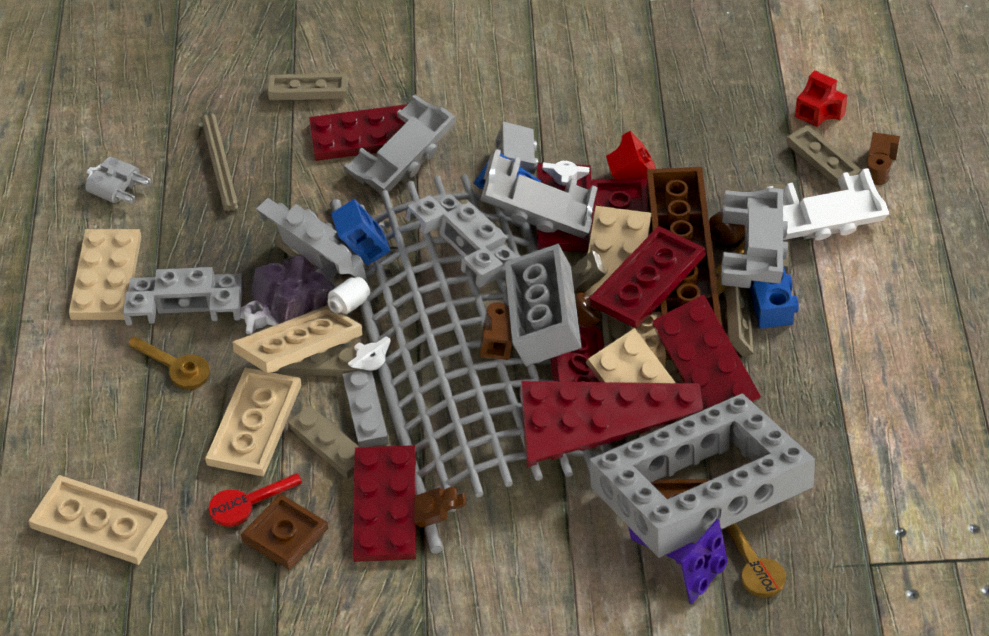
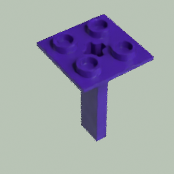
(698, 560)

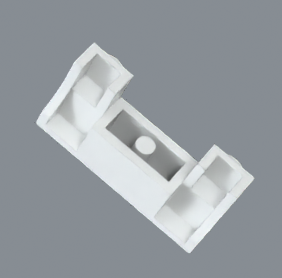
(836, 211)

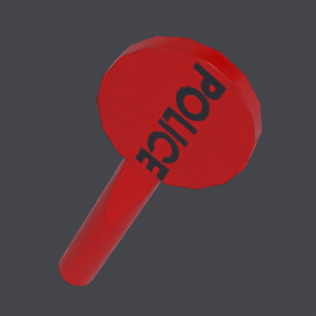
(234, 506)

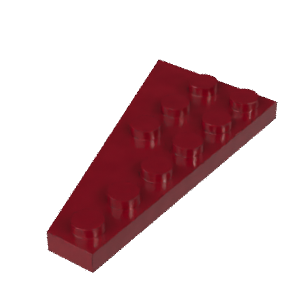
(590, 414)

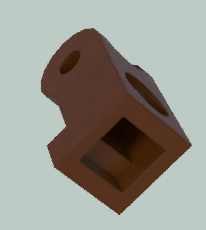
(881, 152)
(497, 333)

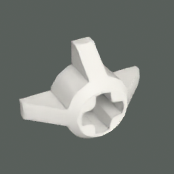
(564, 171)
(256, 316)
(371, 355)

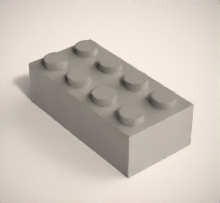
(542, 305)

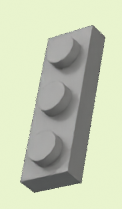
(365, 408)

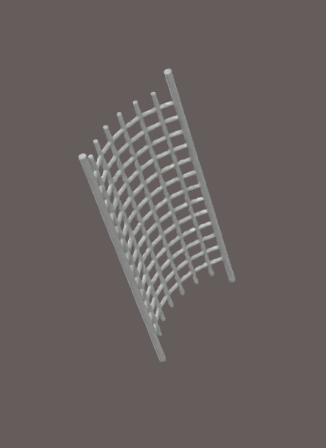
(389, 383)

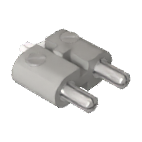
(114, 179)

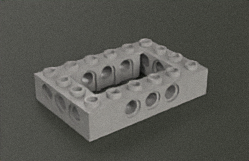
(776, 474)

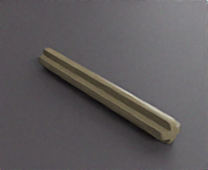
(219, 163)

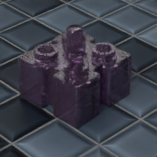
(290, 288)

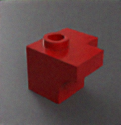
(820, 100)
(630, 159)

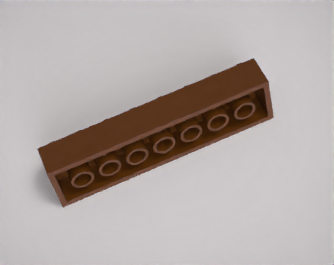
(680, 206)

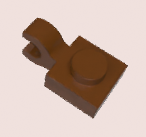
(433, 505)

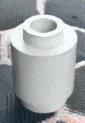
(348, 295)

